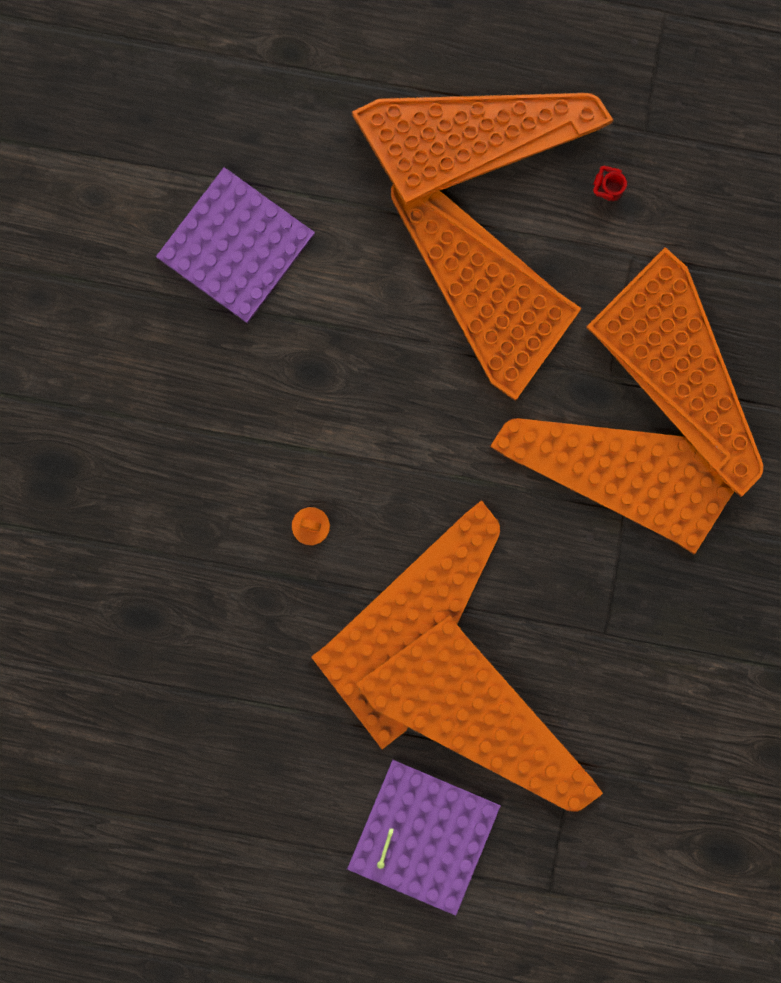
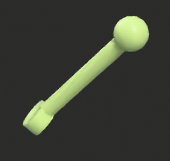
(380, 864)

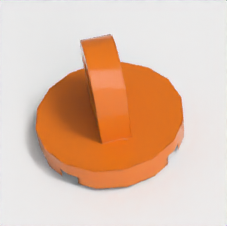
(310, 526)

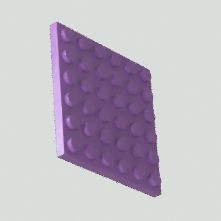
(235, 245)
(433, 838)

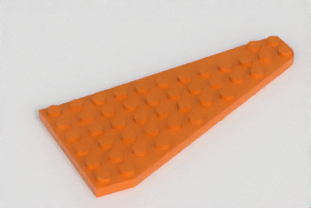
(453, 139)
(496, 298)
(670, 351)
(634, 473)
(409, 607)
(463, 703)

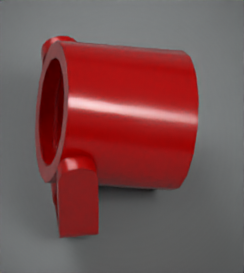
(612, 185)

